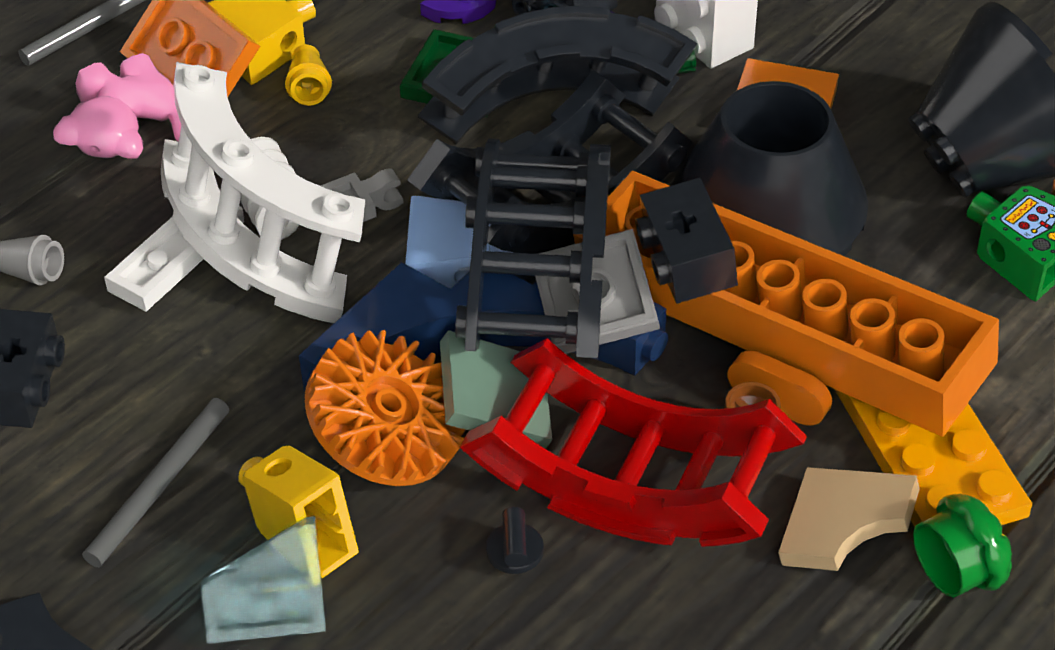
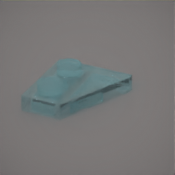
(268, 589)

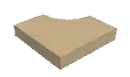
(841, 511)

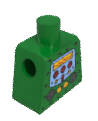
(1018, 238)

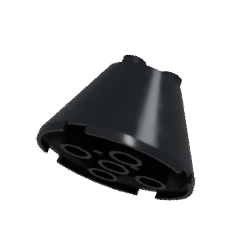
(991, 106)

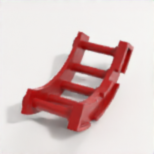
(619, 506)

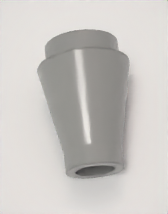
(32, 258)

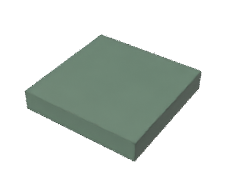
(485, 386)

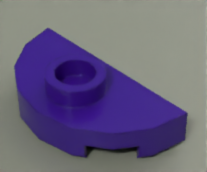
(455, 9)

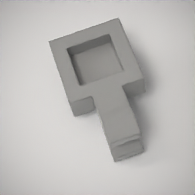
(377, 191)

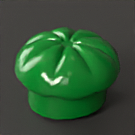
(963, 546)

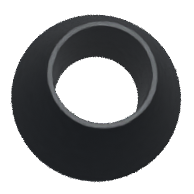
(782, 164)

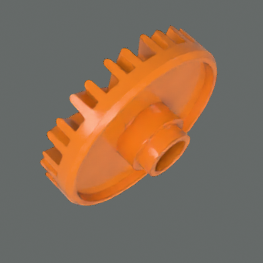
(381, 410)

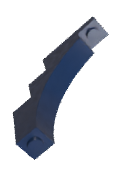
(424, 311)

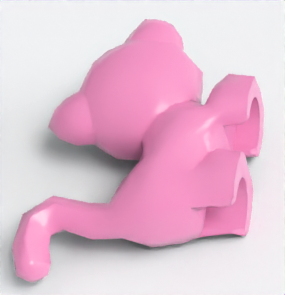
(110, 105)

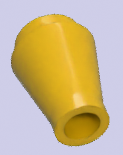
(307, 77)

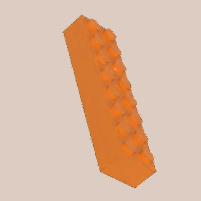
(832, 318)

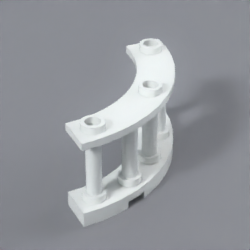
(208, 217)

